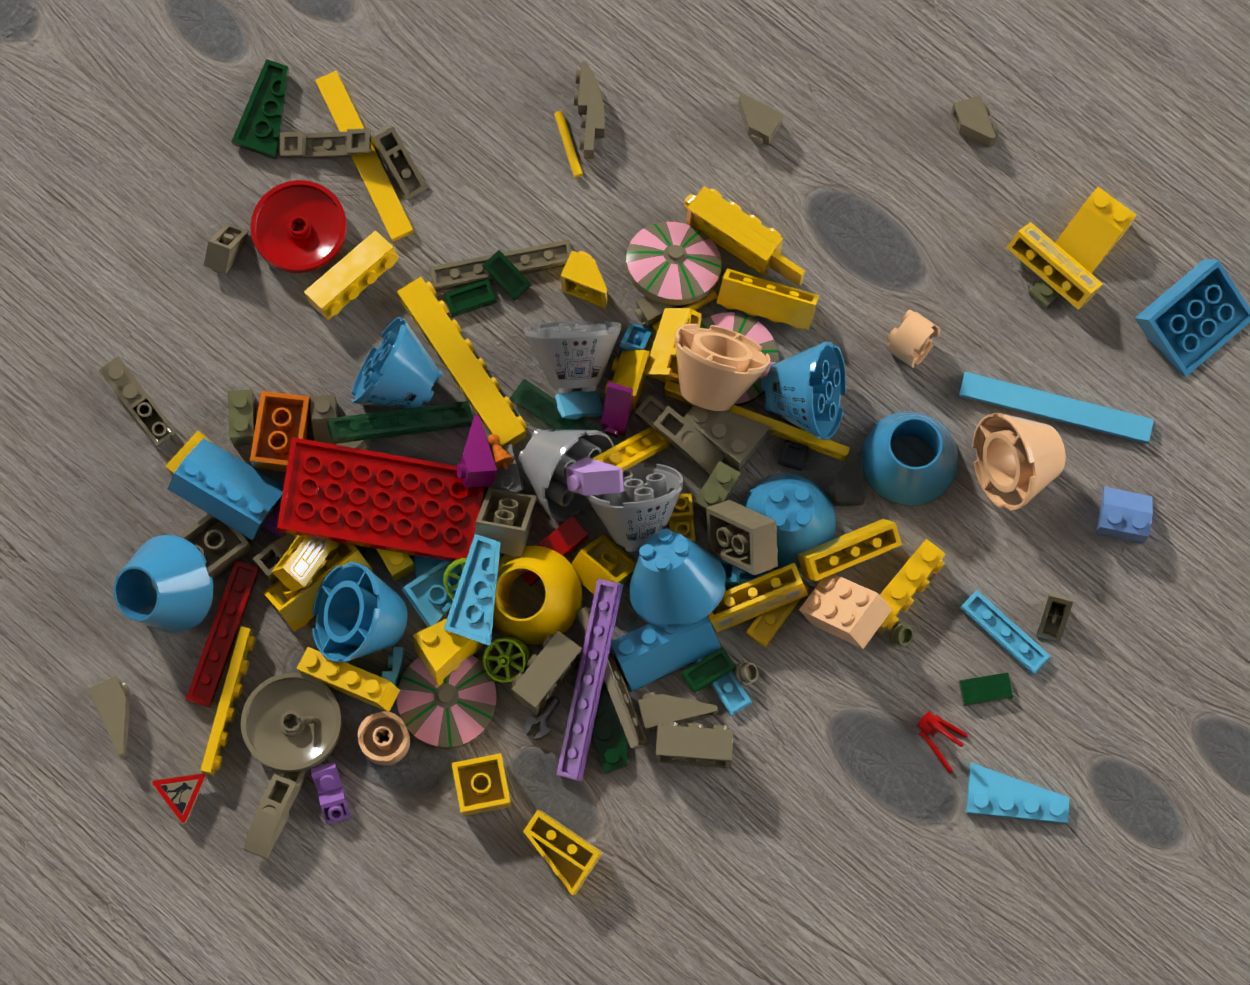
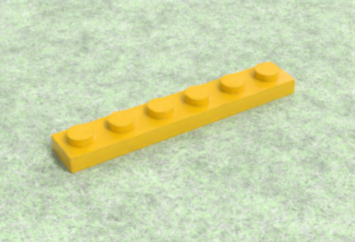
(225, 712)

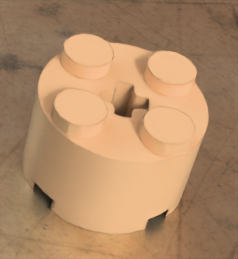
(913, 338)
(379, 725)

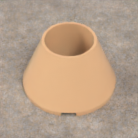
(716, 365)
(1016, 458)

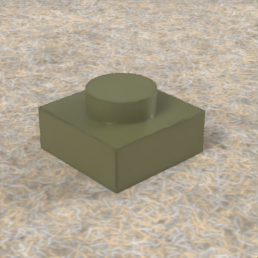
(1043, 293)

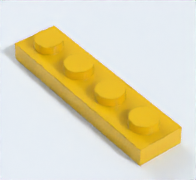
(634, 449)

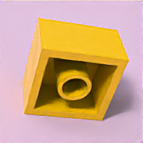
(481, 785)

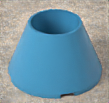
(905, 483)
(179, 580)
(356, 614)

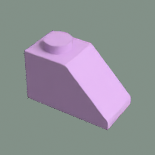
(594, 477)

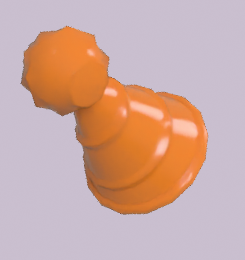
(501, 457)

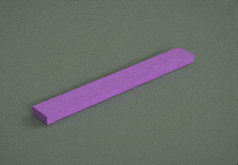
(589, 679)

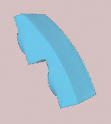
(579, 404)
(396, 663)

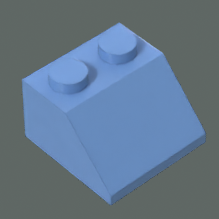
(1125, 515)

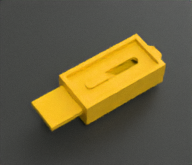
(740, 234)

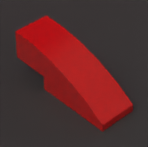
(563, 541)

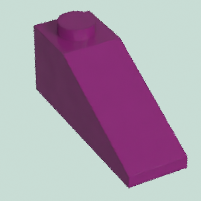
(617, 409)
(477, 463)

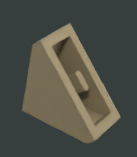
(1054, 617)

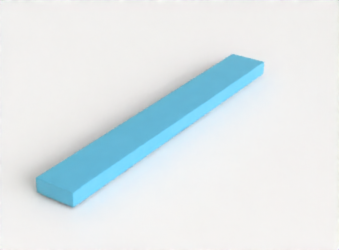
(1056, 407)

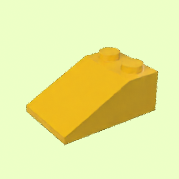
(1095, 229)

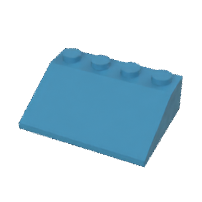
(1195, 316)
(226, 488)

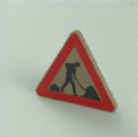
(180, 793)

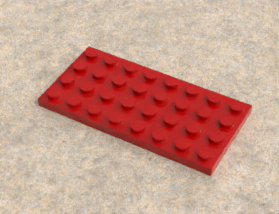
(377, 501)

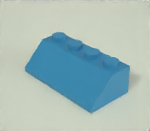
(659, 651)

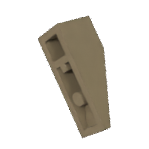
(398, 161)
(660, 708)
(114, 710)

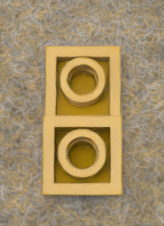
(682, 517)

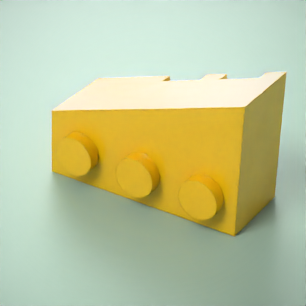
(663, 359)
(443, 650)
(563, 850)

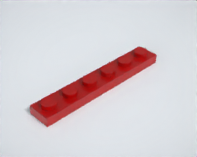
(222, 634)

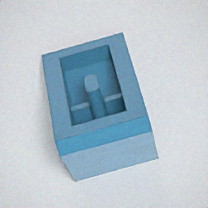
(635, 338)

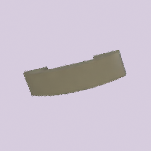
(326, 144)

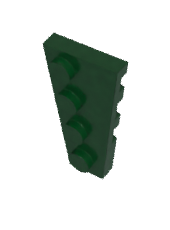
(263, 114)
(608, 733)

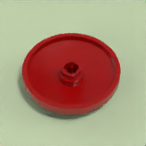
(298, 226)

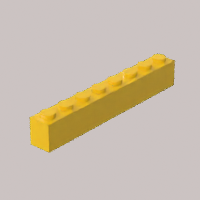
(461, 363)

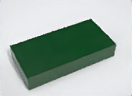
(506, 275)
(470, 298)
(708, 670)
(985, 689)

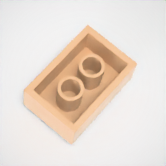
(845, 610)

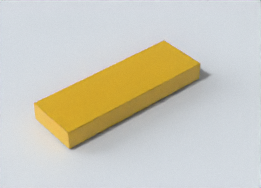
(768, 624)

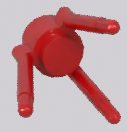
(931, 725)

